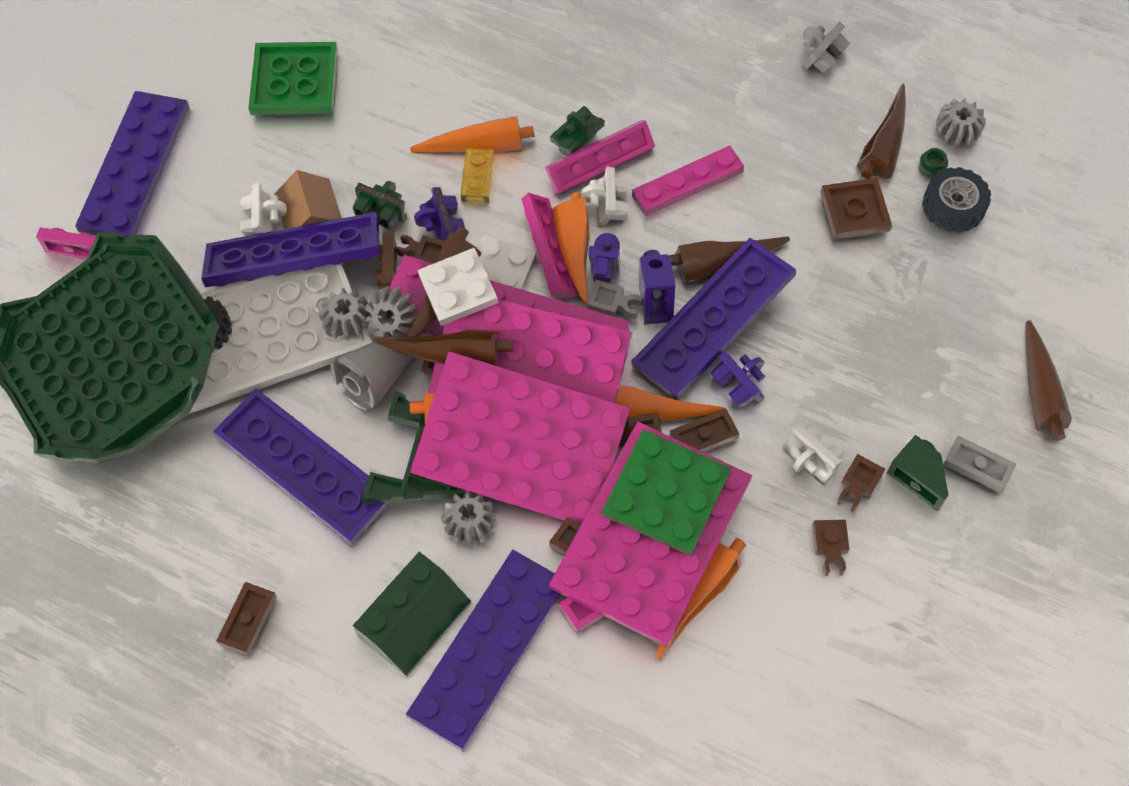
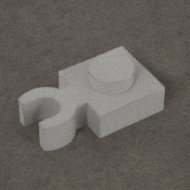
(609, 299)

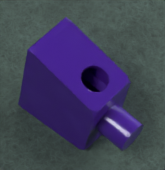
(656, 274)

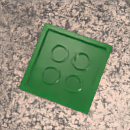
(293, 78)
(666, 492)

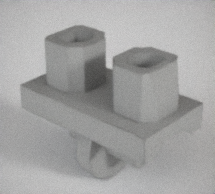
(815, 38)

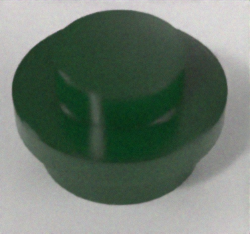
(933, 161)

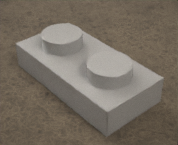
(979, 464)

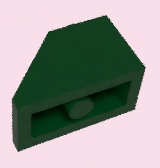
(921, 471)

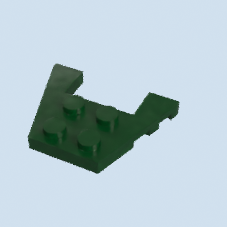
(412, 487)

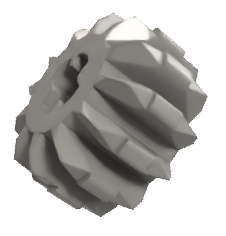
(960, 122)
(380, 308)
(344, 314)
(473, 528)

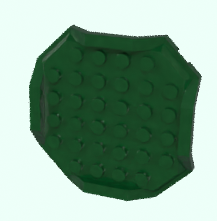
(107, 351)

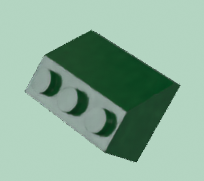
(412, 614)

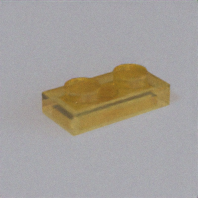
(477, 175)

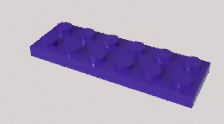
(133, 165)
(291, 250)
(713, 318)
(300, 465)
(485, 651)

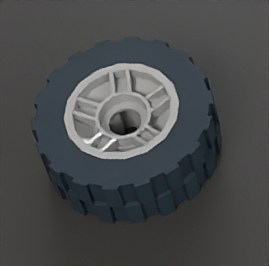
(943, 196)

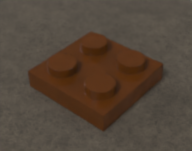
(855, 208)

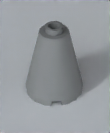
(369, 373)

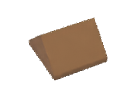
(307, 200)

